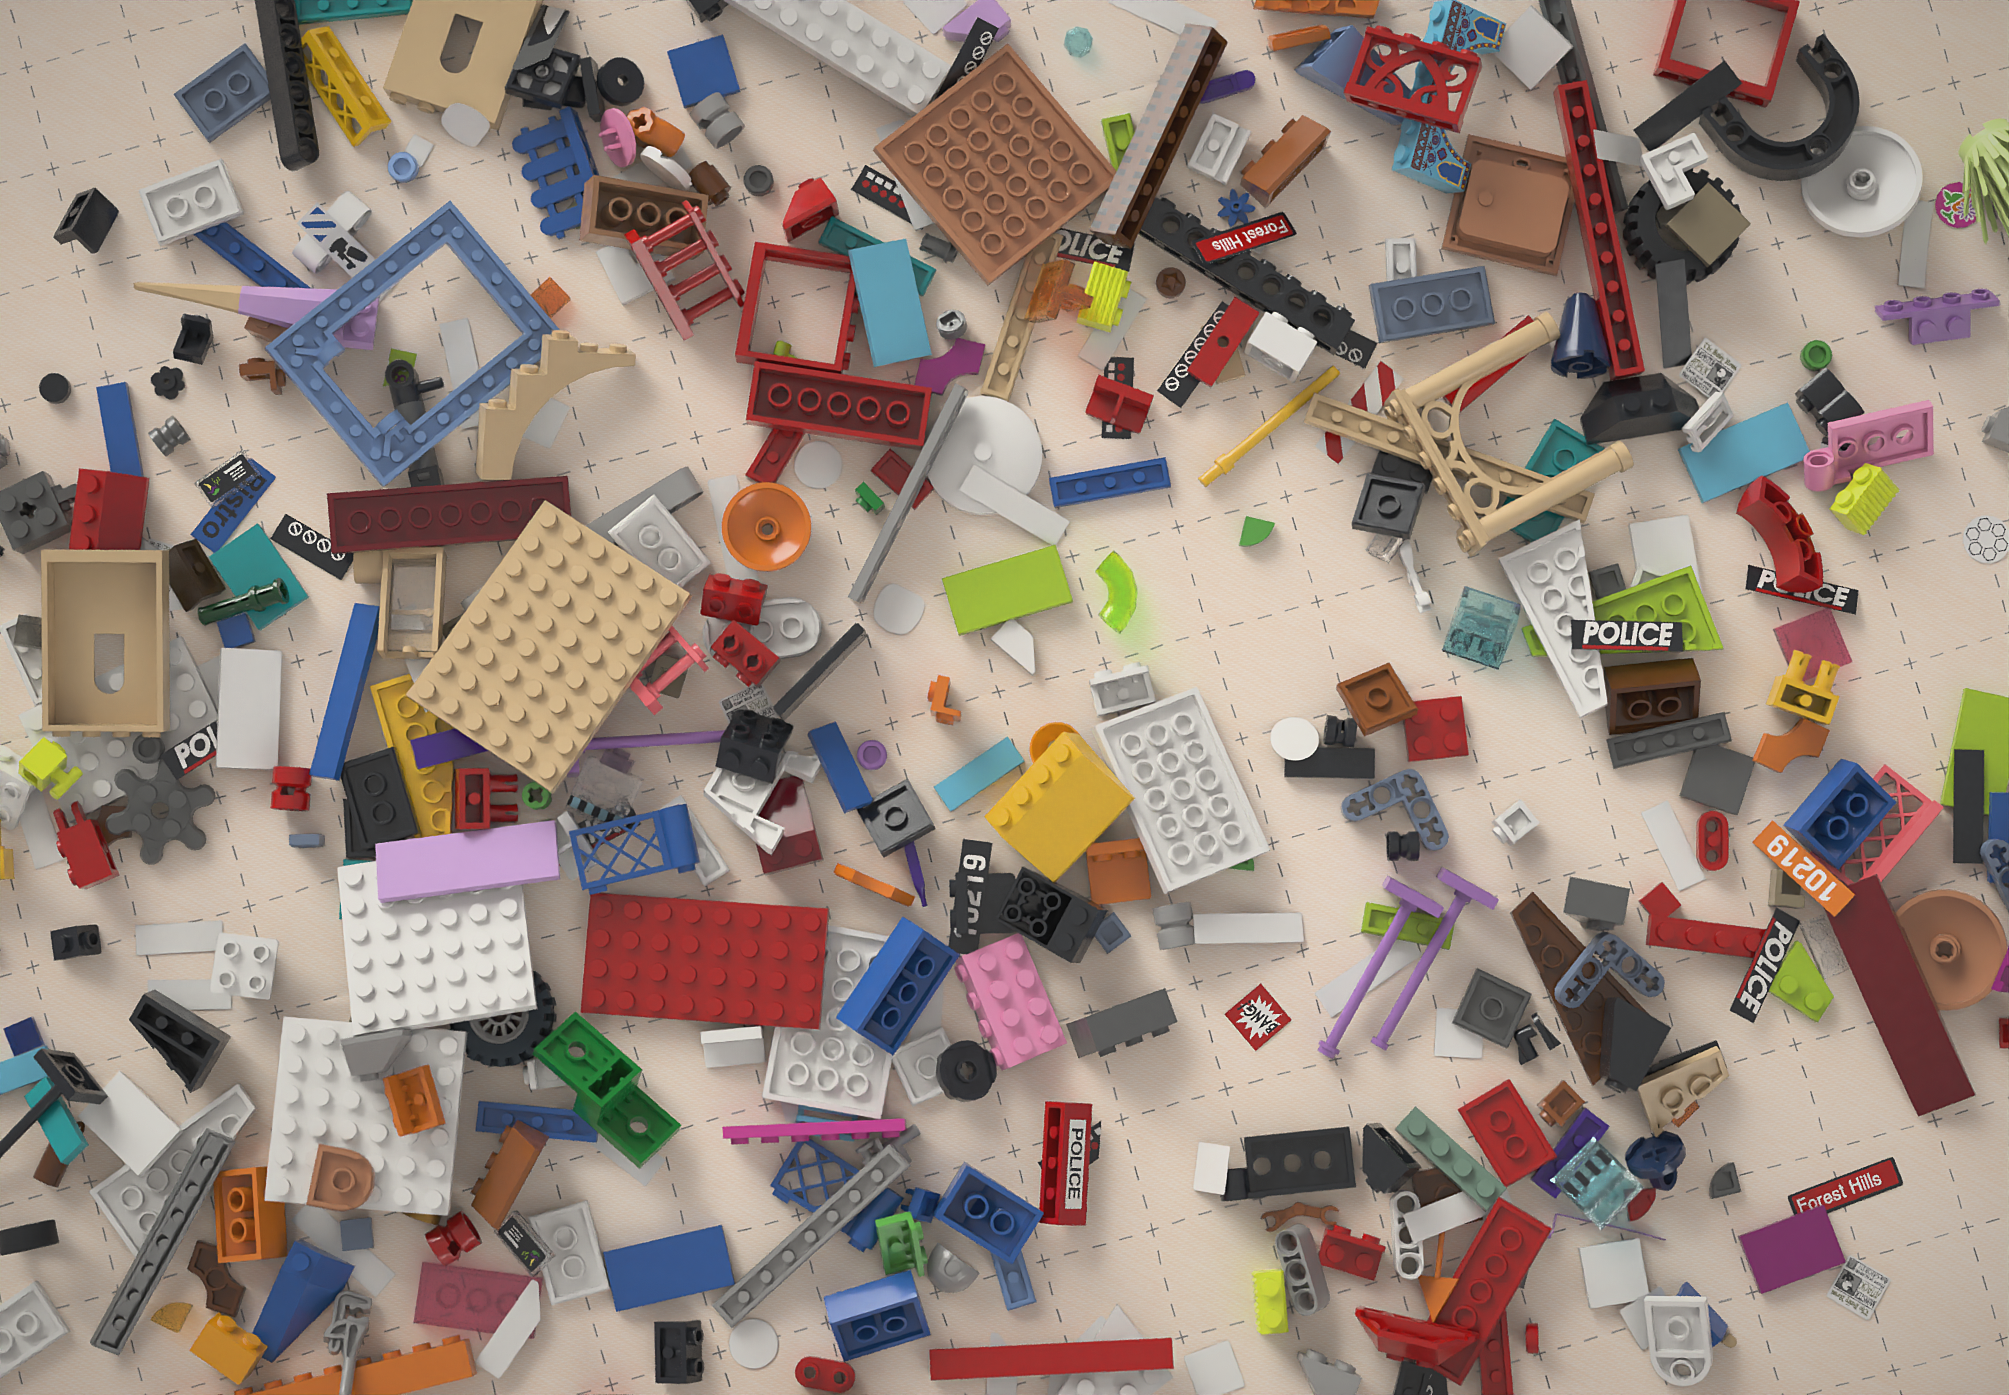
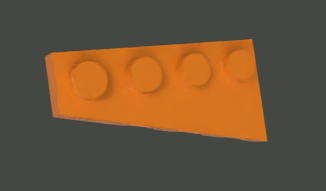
(1344, 8)

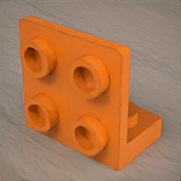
(1118, 871)

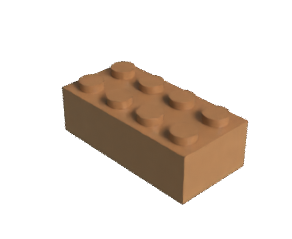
(618, 206)

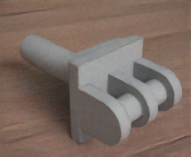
(897, 1142)

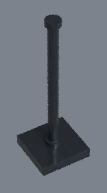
(69, 1078)

